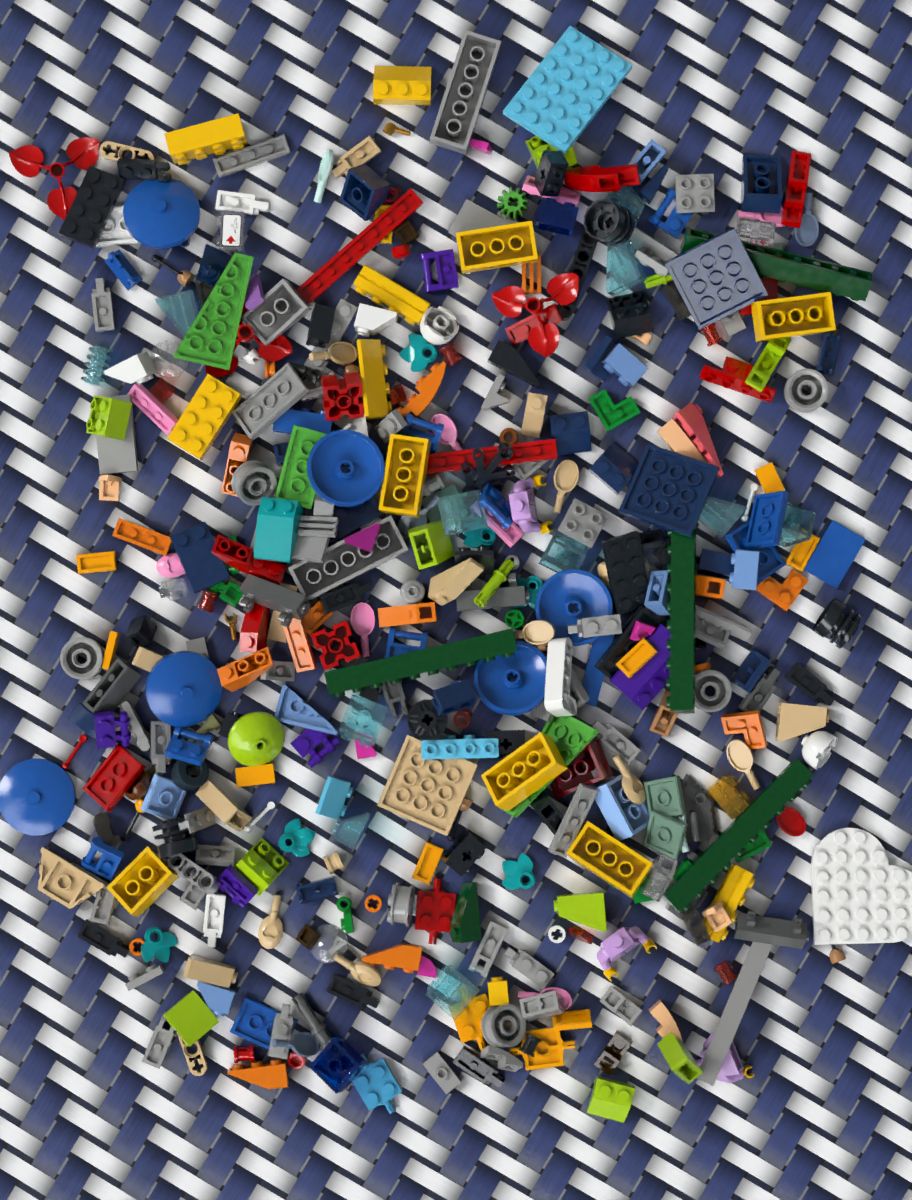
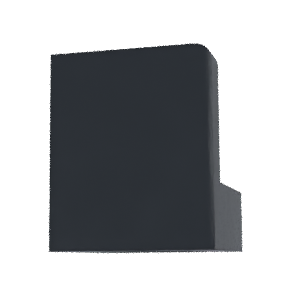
(141, 631)

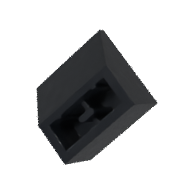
(630, 314)
(483, 556)

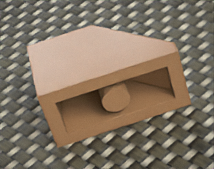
(663, 717)

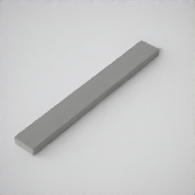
(733, 1012)

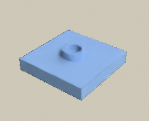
(163, 798)

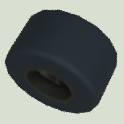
(196, 775)

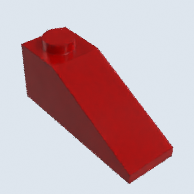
(254, 629)

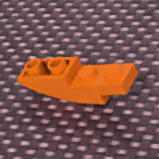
(427, 390)

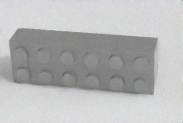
(465, 92)
(347, 562)

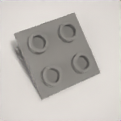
(695, 193)
(583, 523)

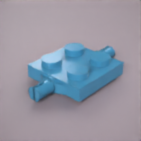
(377, 1085)

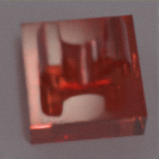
(162, 390)

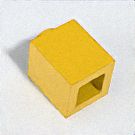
(498, 991)

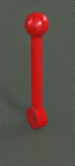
(83, 738)

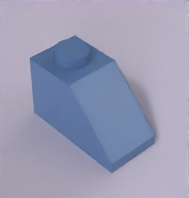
(657, 593)
(217, 997)

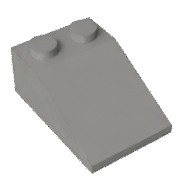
(277, 313)

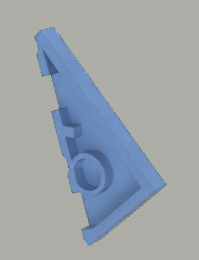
(295, 711)

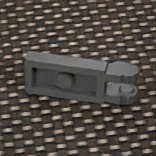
(392, 694)

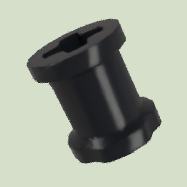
(530, 1044)

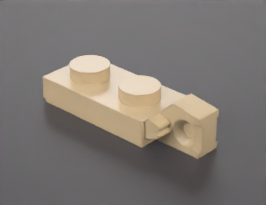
(356, 156)

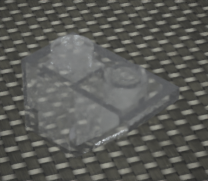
(659, 876)

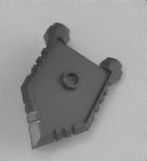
(699, 813)

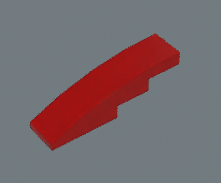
(796, 189)

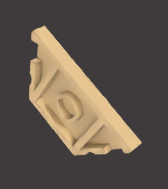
(65, 881)

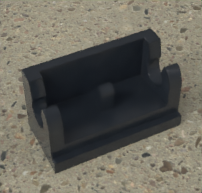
(320, 325)

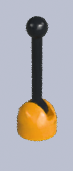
(138, 804)

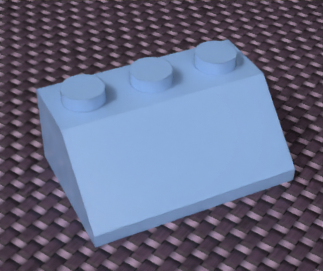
(620, 813)

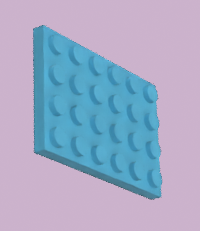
(567, 89)

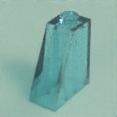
(622, 268)
(180, 309)
(720, 515)

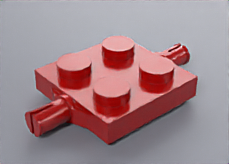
(434, 910)

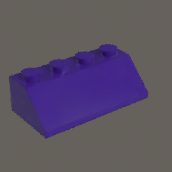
(651, 677)

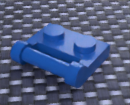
(675, 222)
(413, 432)
(496, 504)
(396, 649)
(188, 751)
(108, 862)

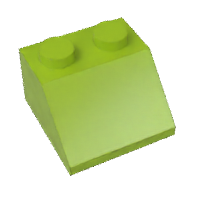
(611, 1098)

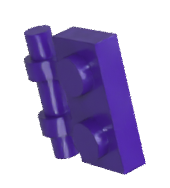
(105, 729)
(309, 740)
(236, 886)

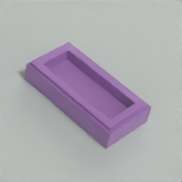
(254, 293)

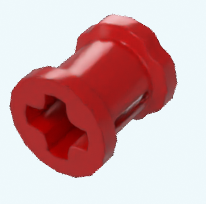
(244, 1054)

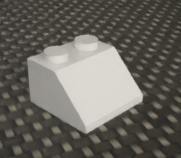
(373, 320)
(134, 369)

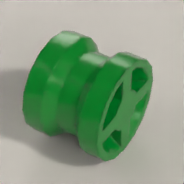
(512, 617)

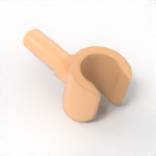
(645, 338)

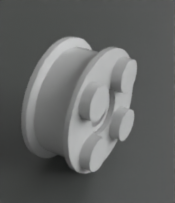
(794, 395)
(252, 472)
(70, 654)
(721, 695)
(401, 904)
(493, 1029)

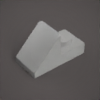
(493, 399)
(280, 671)

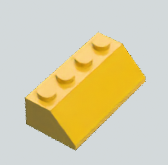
(373, 378)

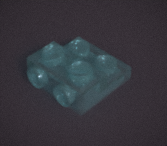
(362, 721)
(452, 991)

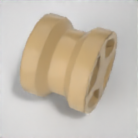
(333, 862)

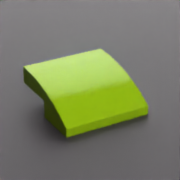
(191, 1018)

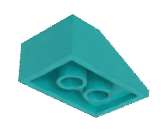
(277, 529)

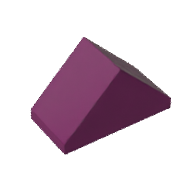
(365, 538)

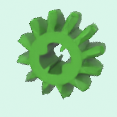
(512, 210)

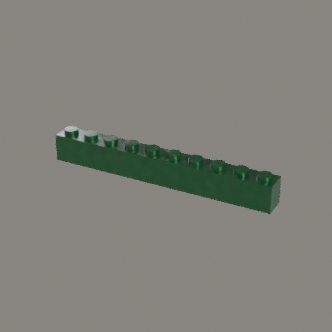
(796, 268)
(681, 623)
(421, 661)
(737, 835)

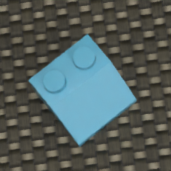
(334, 797)

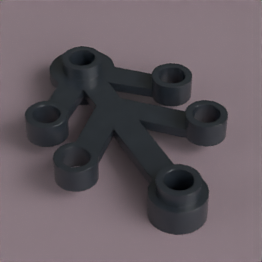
(487, 473)

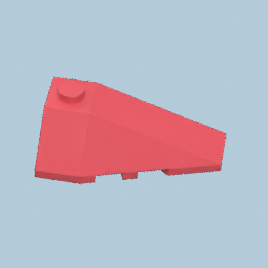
(695, 428)

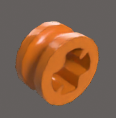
(270, 369)
(374, 897)
(132, 946)

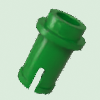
(681, 868)

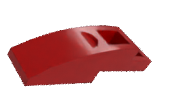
(601, 179)
(243, 559)

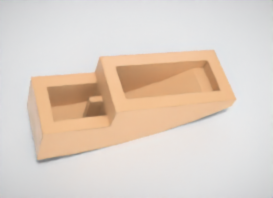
(678, 441)
(664, 1017)

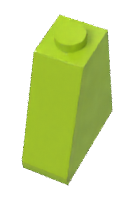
(583, 908)
(679, 1058)

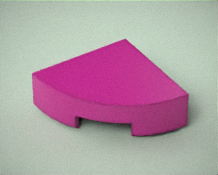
(481, 146)
(641, 631)
(364, 752)
(426, 967)

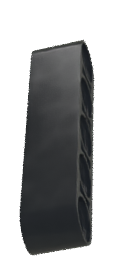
(580, 266)

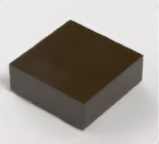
(406, 233)
(308, 937)

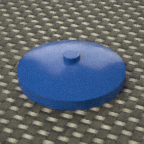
(161, 213)
(345, 468)
(570, 597)
(512, 683)
(183, 688)
(37, 797)

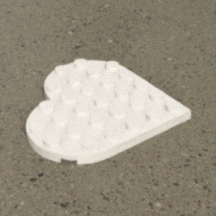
(857, 891)

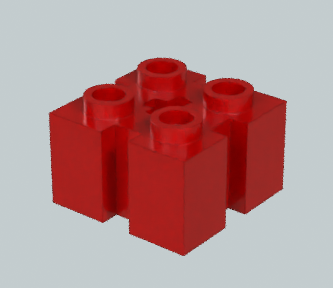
(342, 396)
(325, 641)

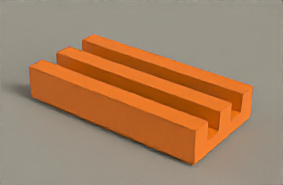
(532, 291)

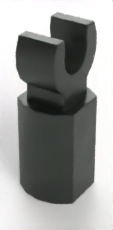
(306, 373)

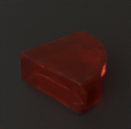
(398, 395)
(580, 934)

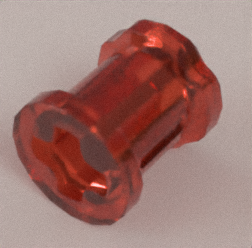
(711, 334)
(450, 354)
(207, 601)
(463, 725)
(725, 972)

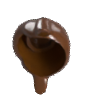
(139, 787)

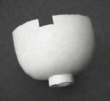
(438, 325)
(817, 748)

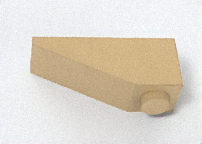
(452, 582)

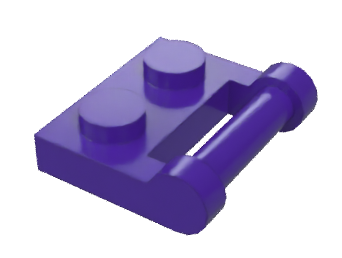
(445, 270)

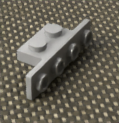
(651, 251)
(716, 628)

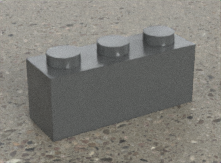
(112, 687)

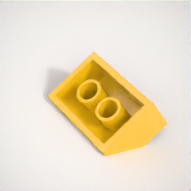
(402, 85)
(142, 882)

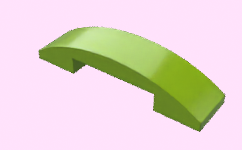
(767, 362)

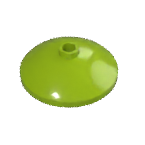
(250, 731)

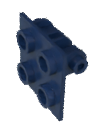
(212, 265)

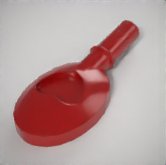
(791, 822)

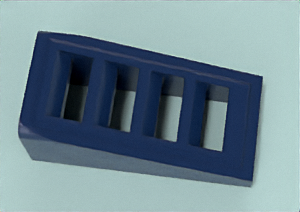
(649, 190)

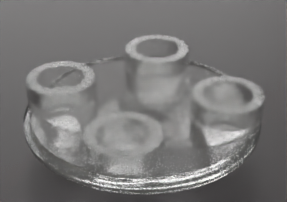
(163, 359)
(330, 942)

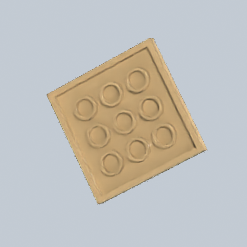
(427, 788)

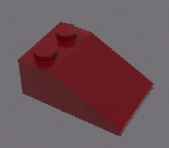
(585, 768)

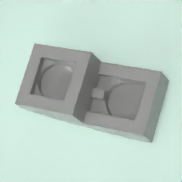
(621, 1005)
(505, 1060)

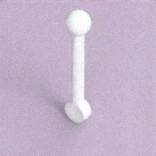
(753, 487)
(270, 805)

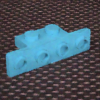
(459, 748)

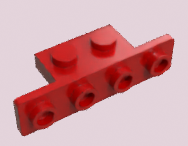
(733, 377)

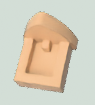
(109, 488)
(716, 916)

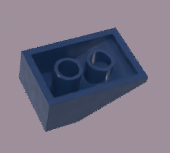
(761, 183)
(194, 553)

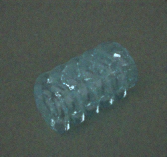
(96, 365)

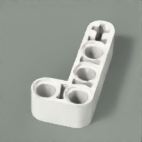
(558, 678)

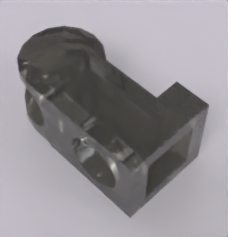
(104, 829)
(695, 925)

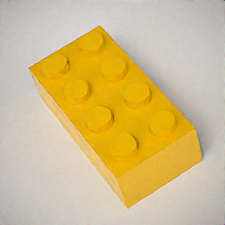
(206, 139)
(496, 247)
(793, 316)
(204, 417)
(404, 475)
(524, 771)
(609, 859)

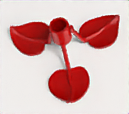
(29, 158)
(546, 337)
(273, 352)

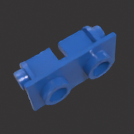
(123, 269)

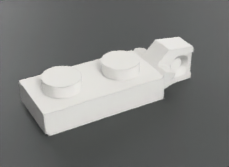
(240, 203)
(214, 917)

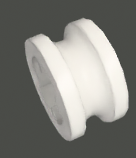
(559, 939)

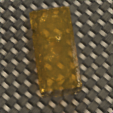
(728, 797)

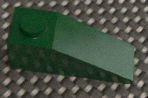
(466, 918)

